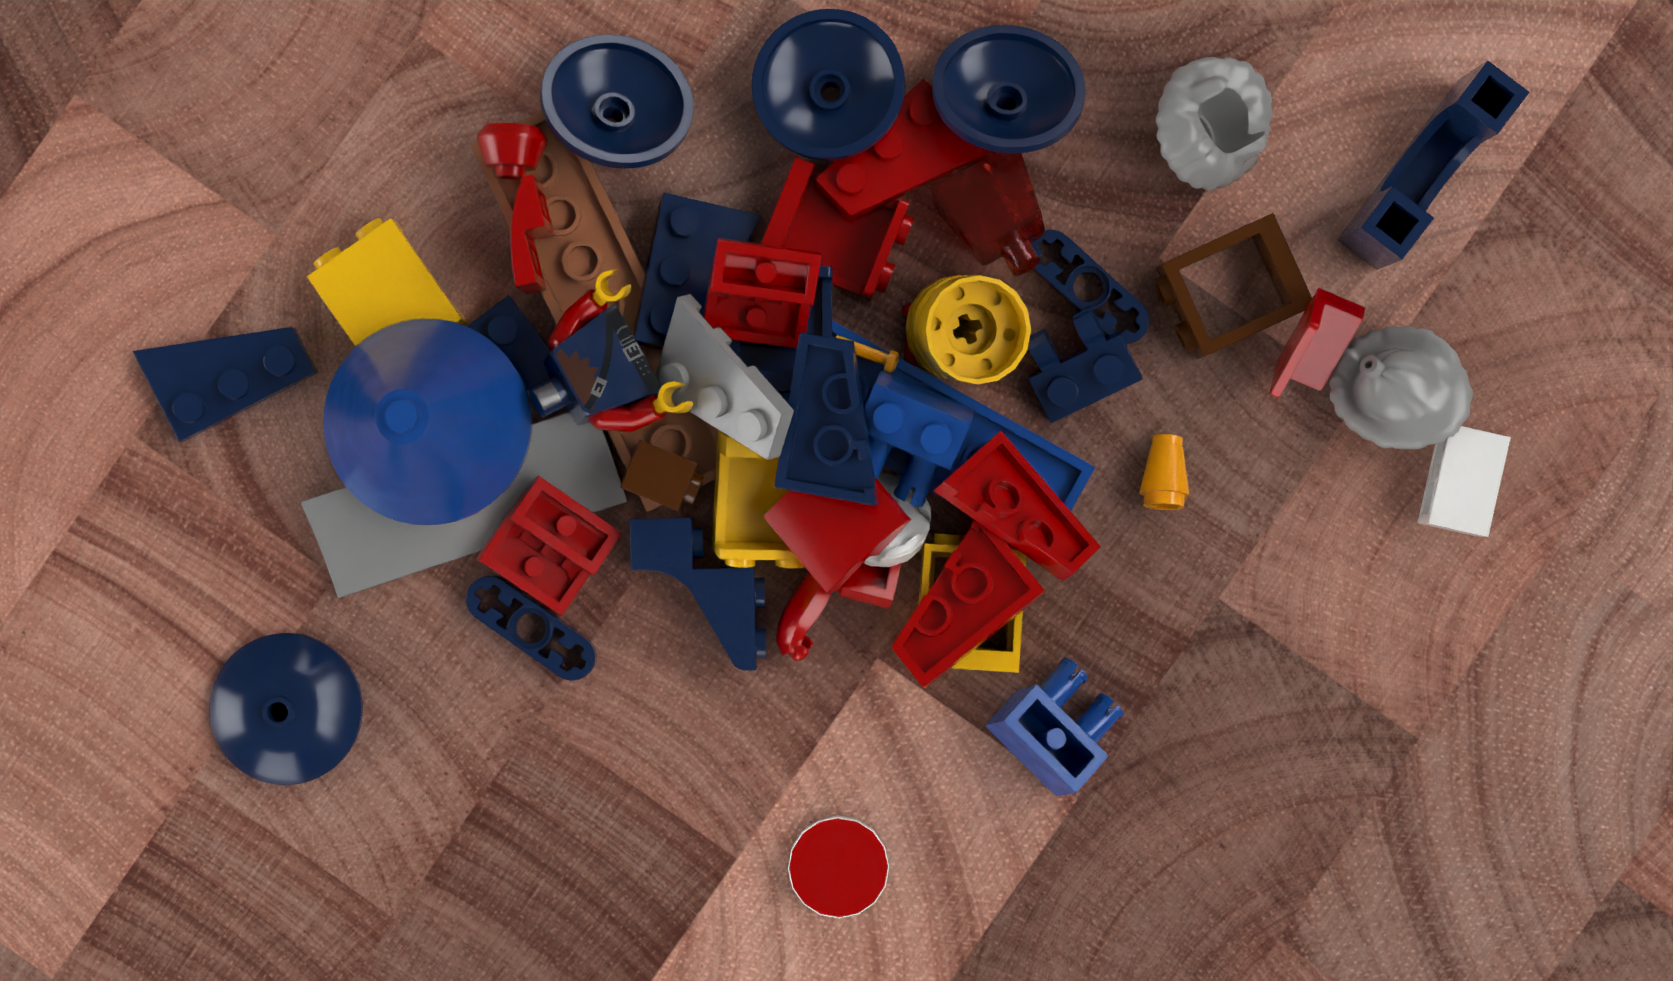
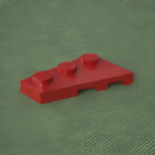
(908, 156)
(1019, 507)
(968, 603)

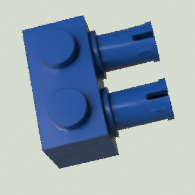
(918, 423)
(1047, 739)

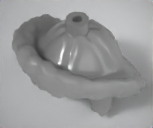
(1213, 121)
(1401, 388)

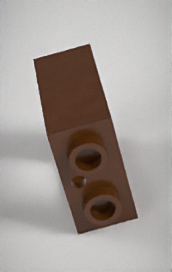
(1280, 267)

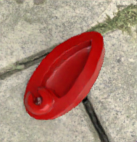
(799, 616)

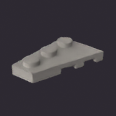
(720, 384)

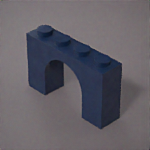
(1397, 208)

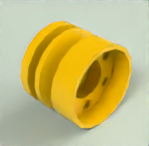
(991, 344)

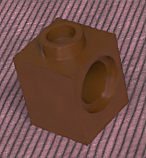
(662, 476)

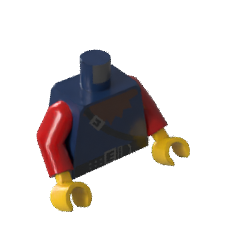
(601, 369)

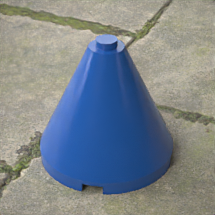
(427, 422)

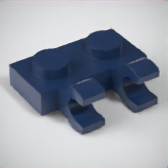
(1085, 375)

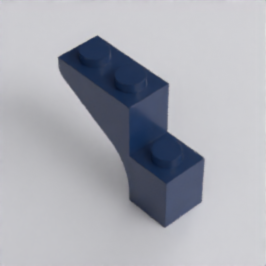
(723, 593)

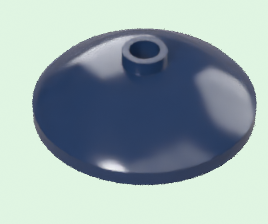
(824, 52)
(1011, 71)
(621, 82)
(320, 701)

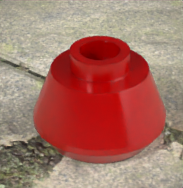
(511, 148)

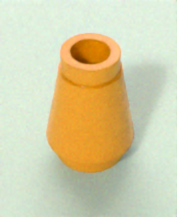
(1165, 474)

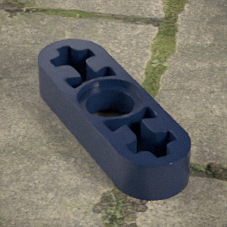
(1123, 304)
(507, 596)

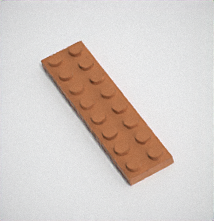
(584, 246)

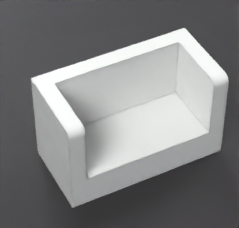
(1464, 482)

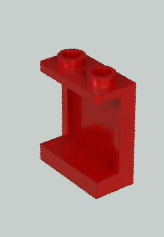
(852, 248)

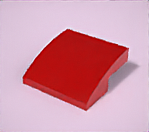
(529, 223)
(761, 291)
(835, 534)
(549, 545)

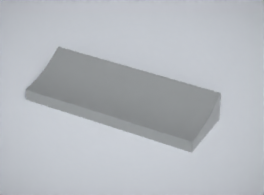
(370, 549)

